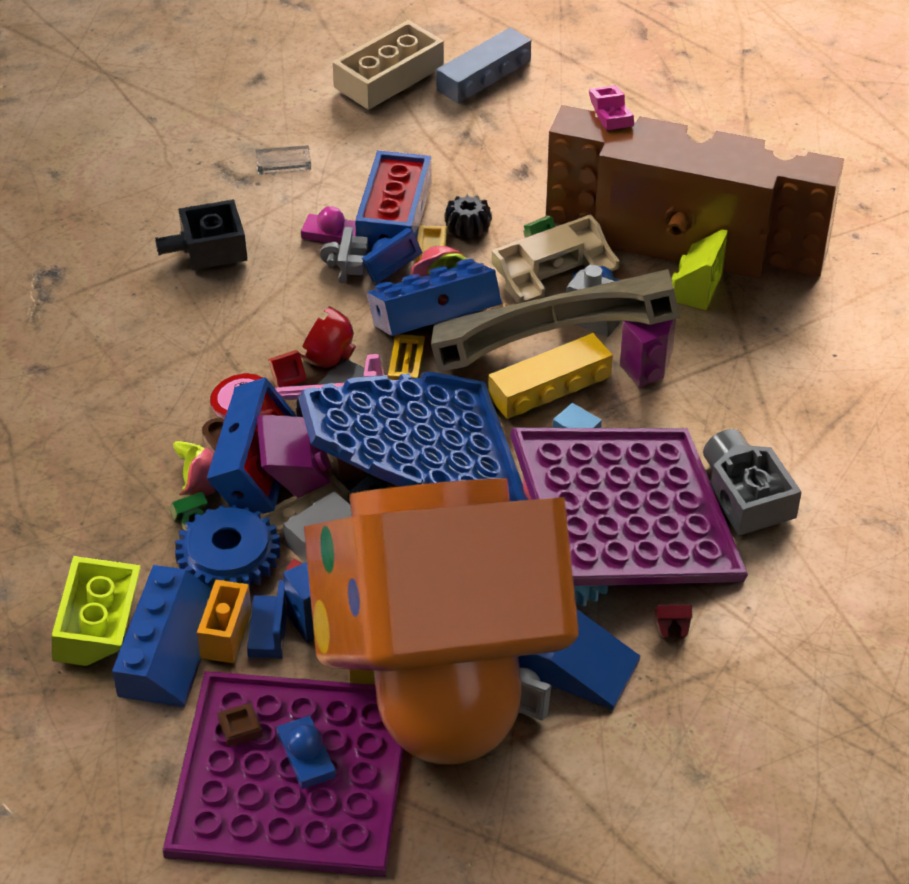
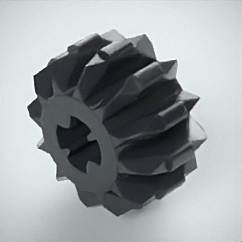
(468, 216)

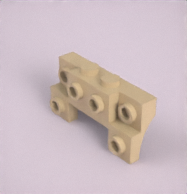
(551, 253)

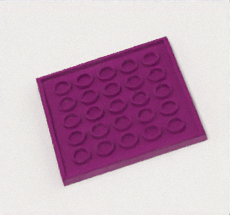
(632, 504)
(246, 800)

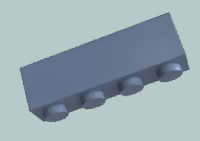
(483, 65)

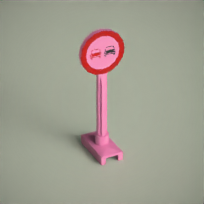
(223, 391)

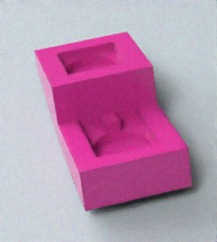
(611, 108)

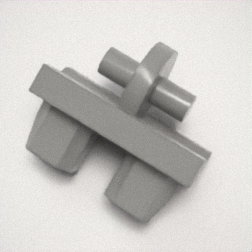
(347, 255)

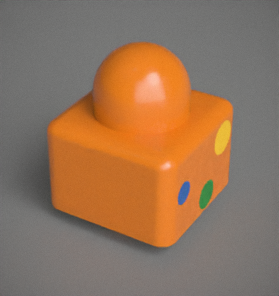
(440, 602)

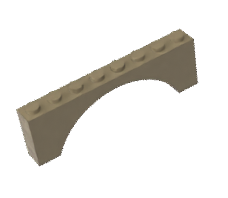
(637, 299)

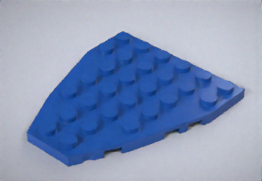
(412, 429)

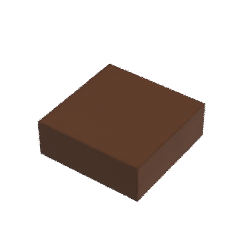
(239, 724)

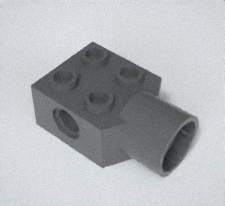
(750, 483)

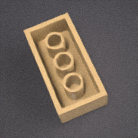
(388, 64)

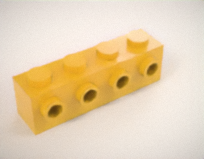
(550, 375)

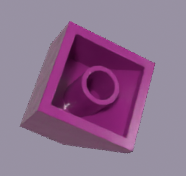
(646, 350)
(290, 456)

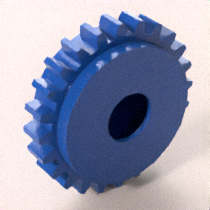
(248, 540)

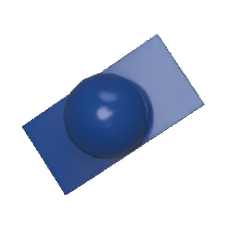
(391, 255)
(306, 752)

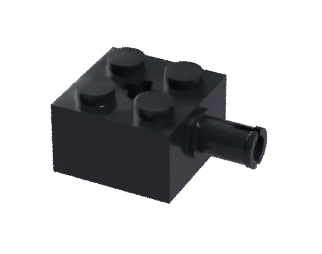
(208, 234)

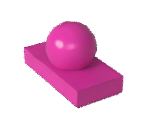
(326, 226)

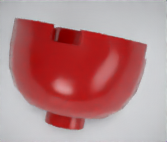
(329, 340)

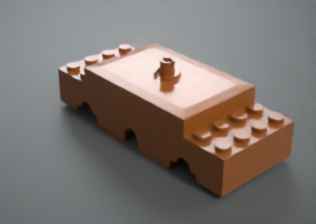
(665, 192)

